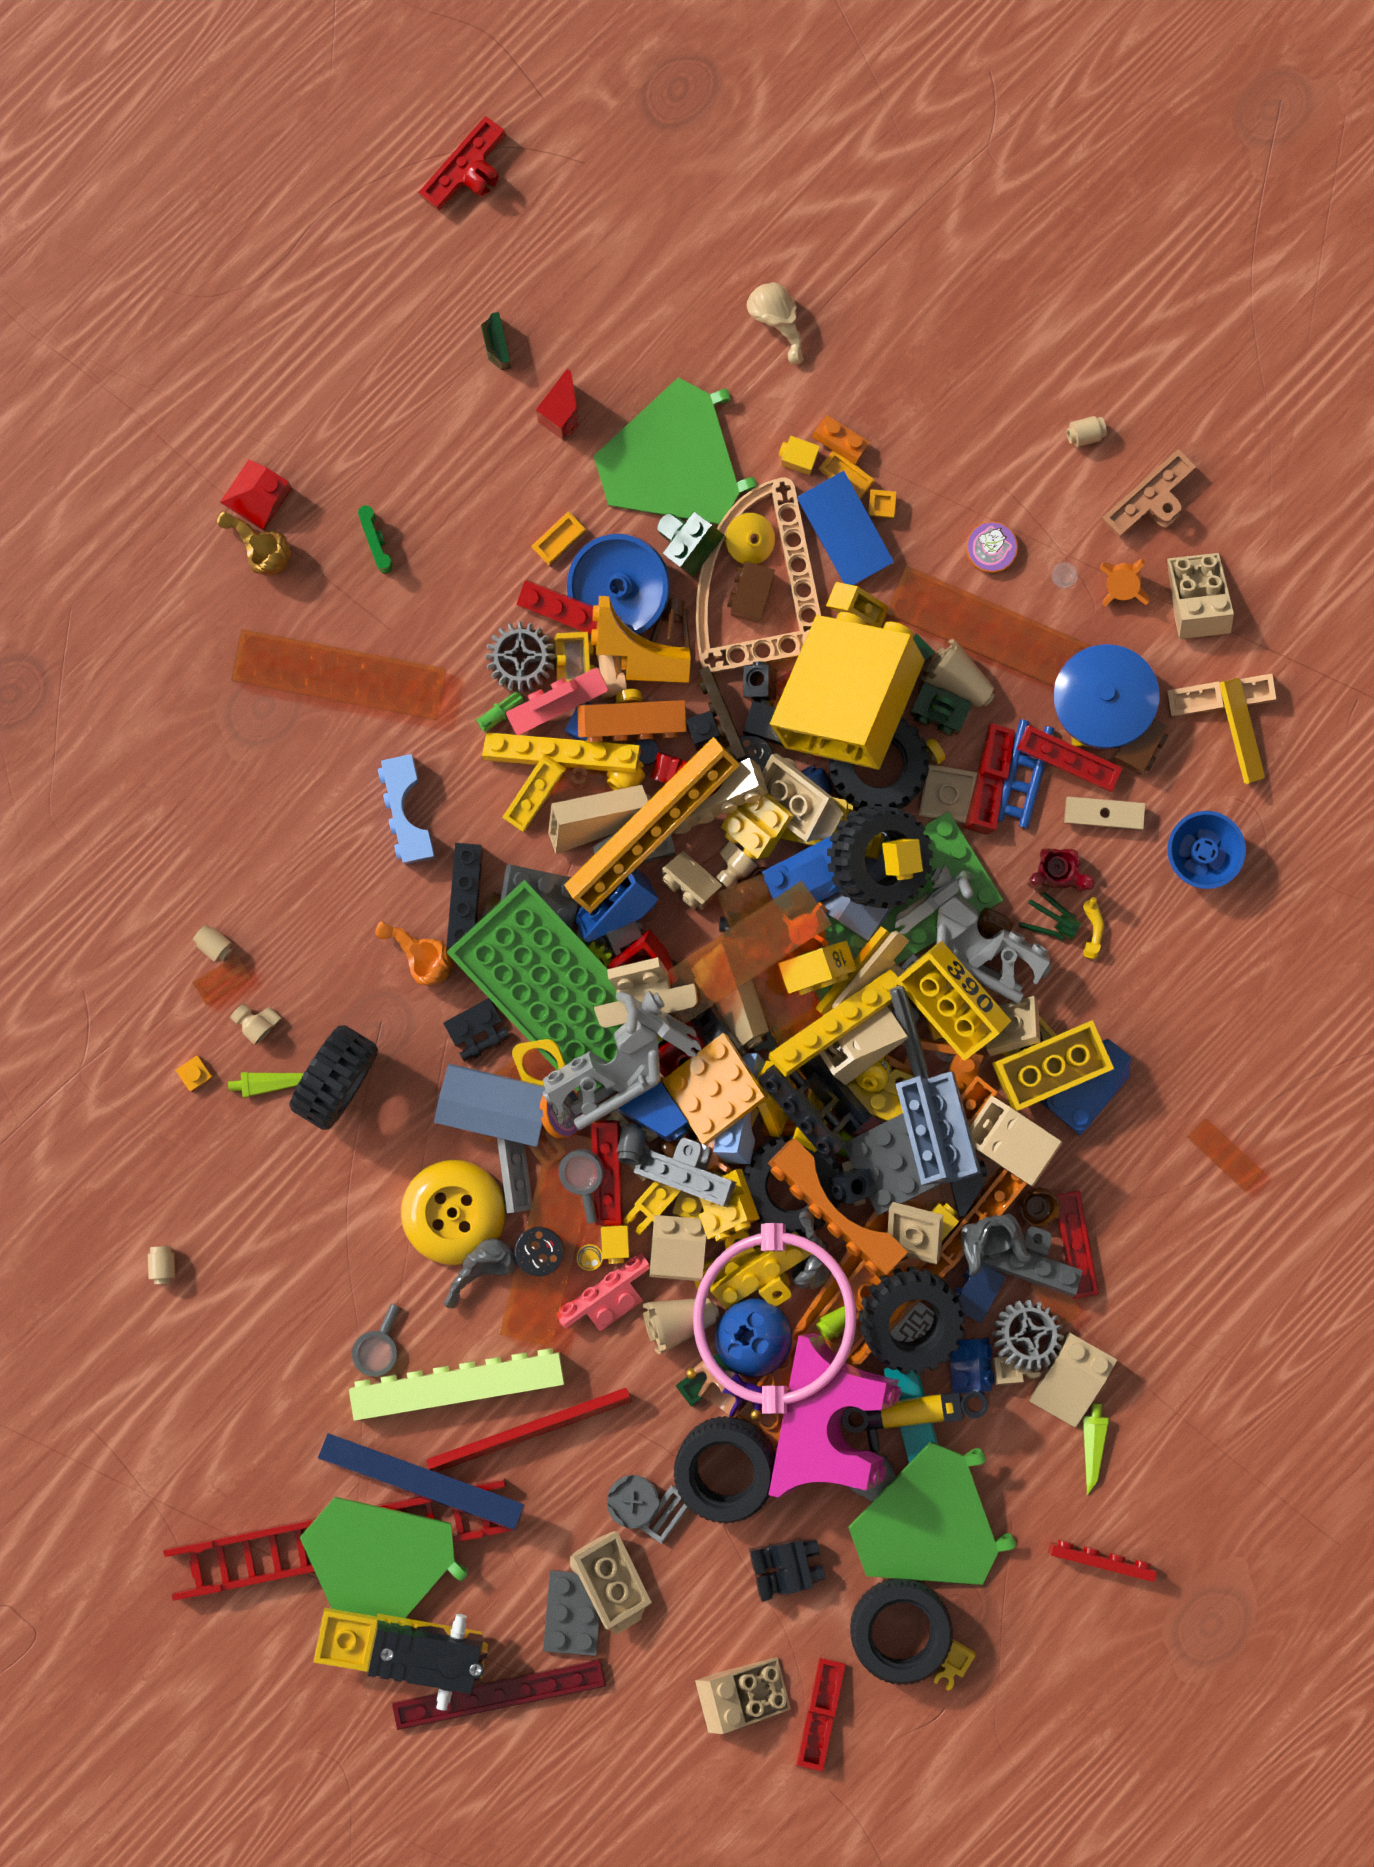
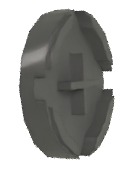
(633, 1501)

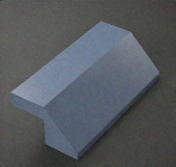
(857, 918)
(490, 1105)
(938, 1129)

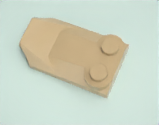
(812, 807)
(611, 1581)

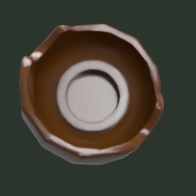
(1039, 1207)

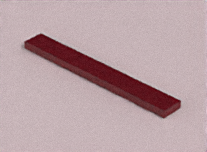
(501, 1694)

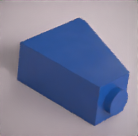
(657, 1113)

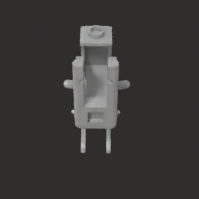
(960, 934)
(632, 1069)

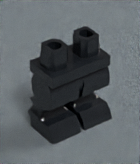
(792, 1561)

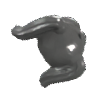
(990, 1237)

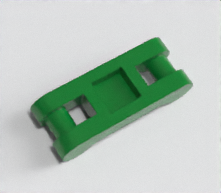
(375, 539)

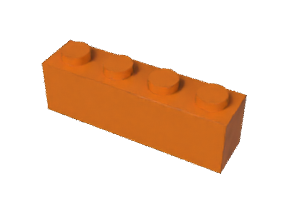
(631, 718)

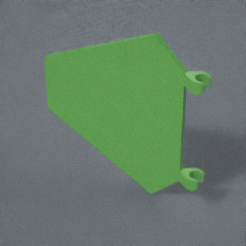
(673, 458)
(929, 1523)
(378, 1557)

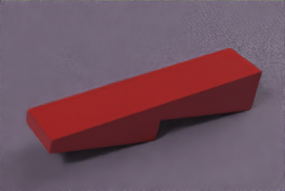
(988, 786)
(820, 1715)

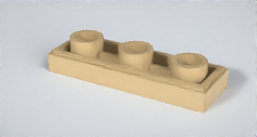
(1120, 813)

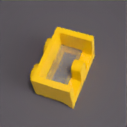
(572, 654)

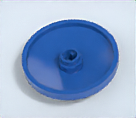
(626, 572)
(1106, 696)

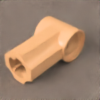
(611, 671)

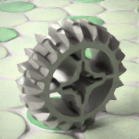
(508, 656)
(1026, 1326)

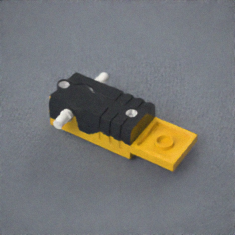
(404, 1650)

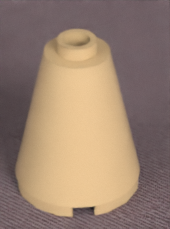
(959, 675)
(672, 1321)

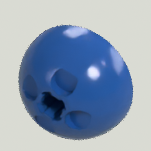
(1219, 843)
(766, 1333)

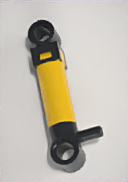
(915, 1411)

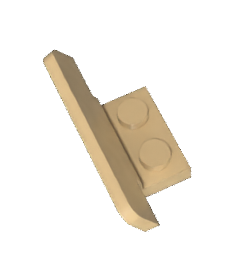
(876, 966)
(637, 981)

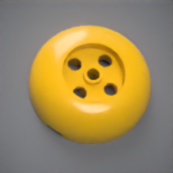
(455, 1180)

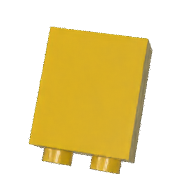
(848, 690)

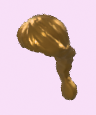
(266, 551)

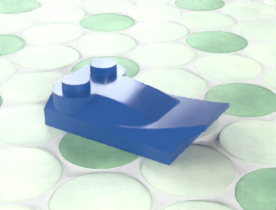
(808, 866)
(1083, 1102)

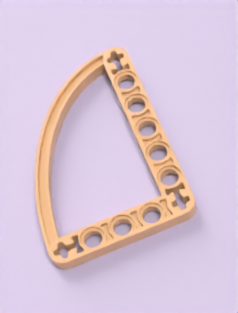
(795, 579)

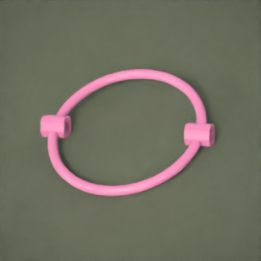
(774, 1239)

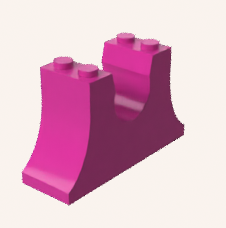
(811, 1434)

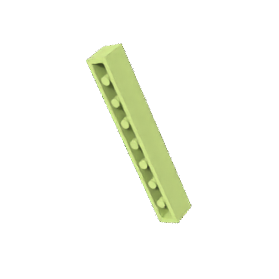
(456, 1385)

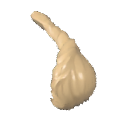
(776, 308)

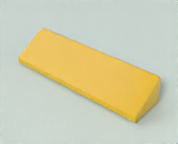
(1242, 730)

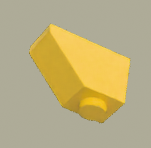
(857, 602)

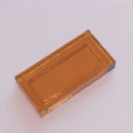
(1060, 1304)

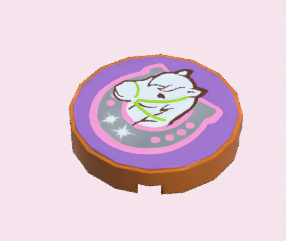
(991, 547)
(556, 1123)

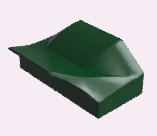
(495, 341)

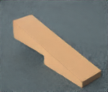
(1209, 696)

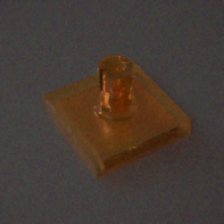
(579, 783)

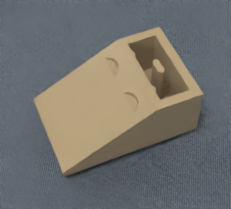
(1200, 596)
(691, 880)
(864, 1046)
(1013, 1141)
(742, 1695)

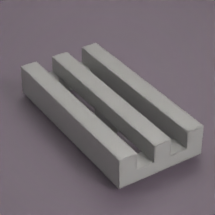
(653, 1533)

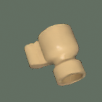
(738, 865)
(255, 1026)

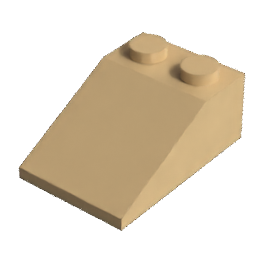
(1072, 1379)

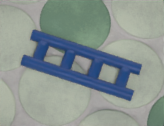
(1011, 784)

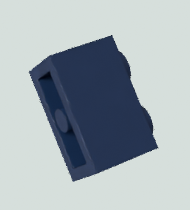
(979, 1292)

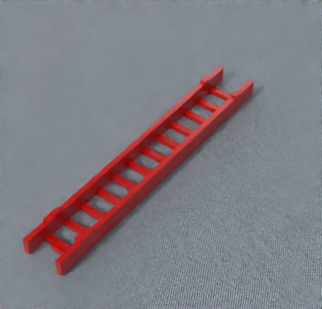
(197, 1547)

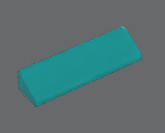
(914, 1436)

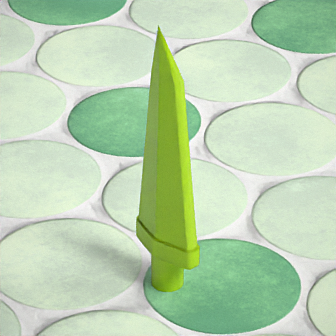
(260, 1083)
(1094, 1440)

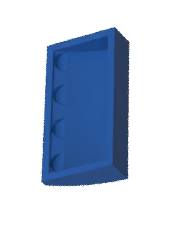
(845, 529)

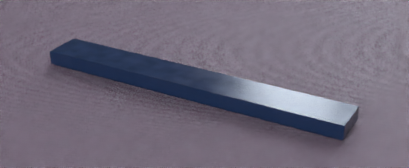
(421, 1482)

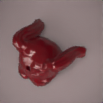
(1065, 876)

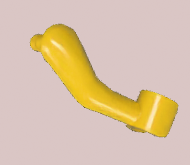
(1093, 912)

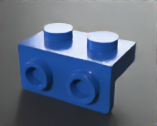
(972, 1365)

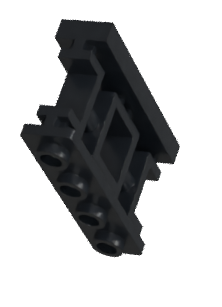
(805, 1115)

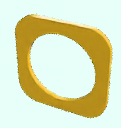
(546, 1044)

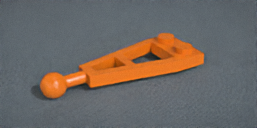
(964, 1070)

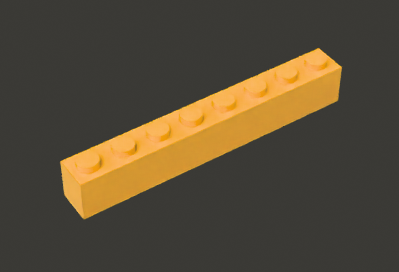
(651, 825)

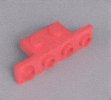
(557, 701)
(609, 1297)

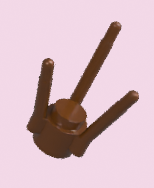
(673, 614)

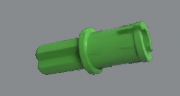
(499, 711)

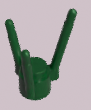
(1065, 924)

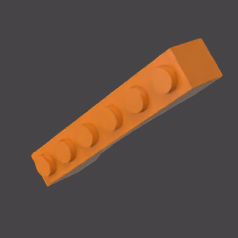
(798, 1169)

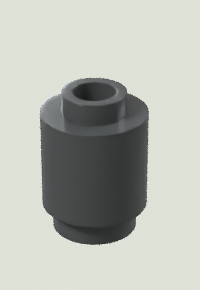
(631, 1144)

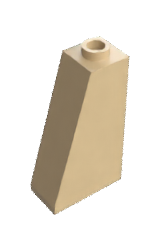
(593, 816)
(744, 1015)

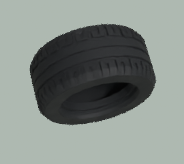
(711, 1504)
(913, 1668)

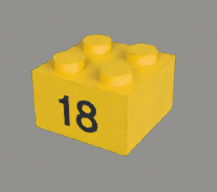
(818, 968)

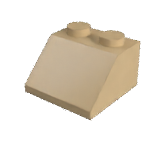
(677, 1248)

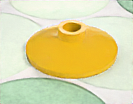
(739, 534)

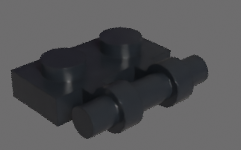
(473, 1022)

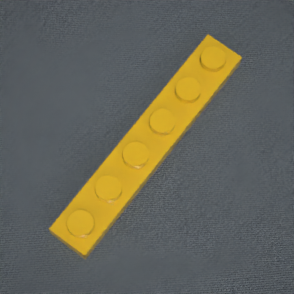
(564, 751)
(834, 1024)

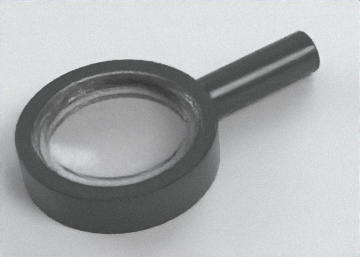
(582, 1174)
(375, 1350)

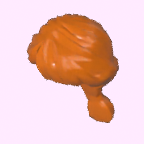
(426, 957)

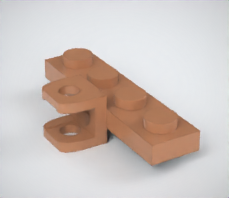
(1152, 497)

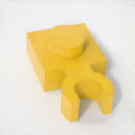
(956, 1663)

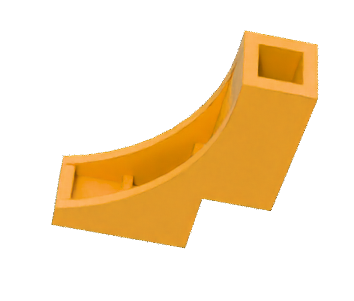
(639, 656)

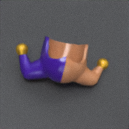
(722, 1397)

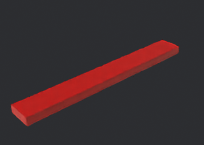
(529, 1430)

